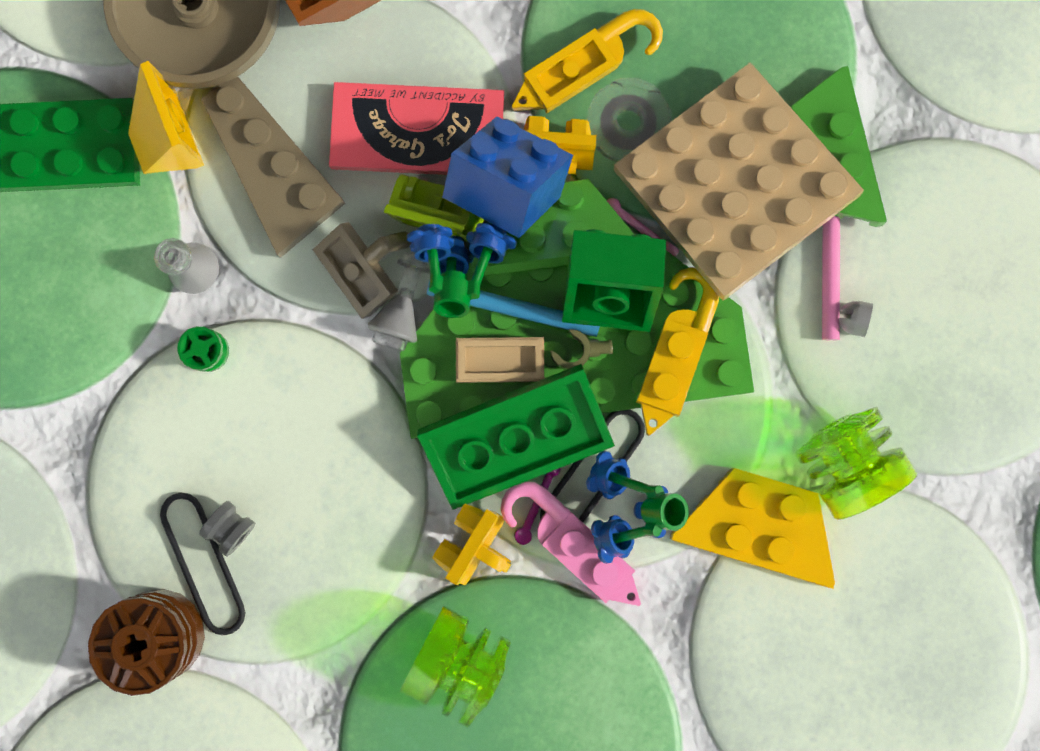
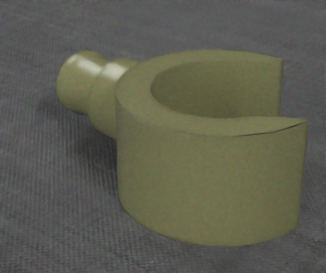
(591, 348)

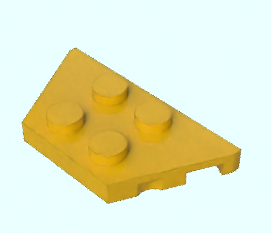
(763, 526)

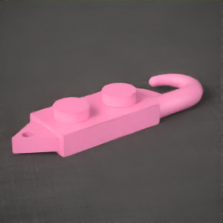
(573, 545)

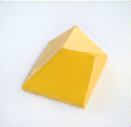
(160, 126)

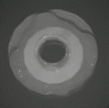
(622, 96)

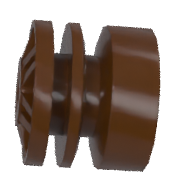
(172, 636)

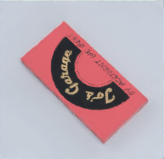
(405, 125)

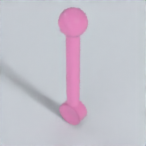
(615, 204)

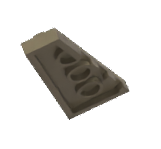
(276, 174)

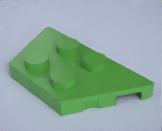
(836, 121)
(550, 237)

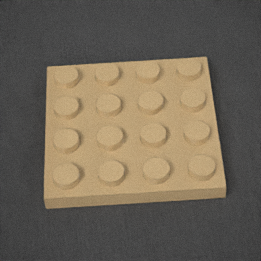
(737, 181)

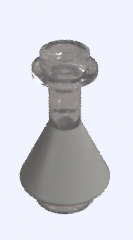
(189, 266)
(396, 322)

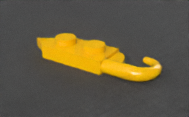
(583, 62)
(676, 355)

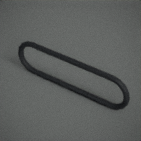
(641, 432)
(163, 515)

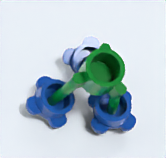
(451, 259)
(659, 510)

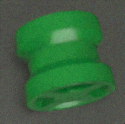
(195, 345)

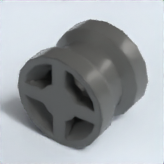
(227, 528)

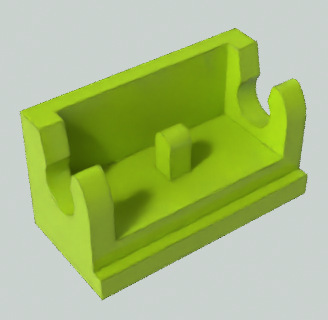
(421, 203)

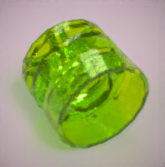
(858, 468)
(456, 667)

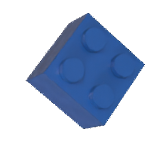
(506, 176)

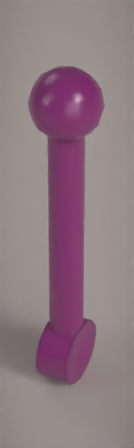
(522, 534)

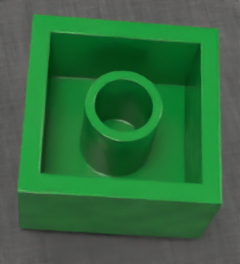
(614, 280)

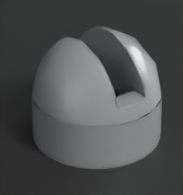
(859, 319)

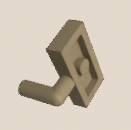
(357, 267)

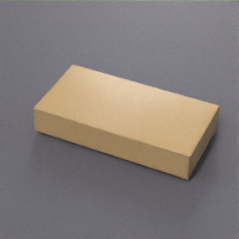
(499, 360)

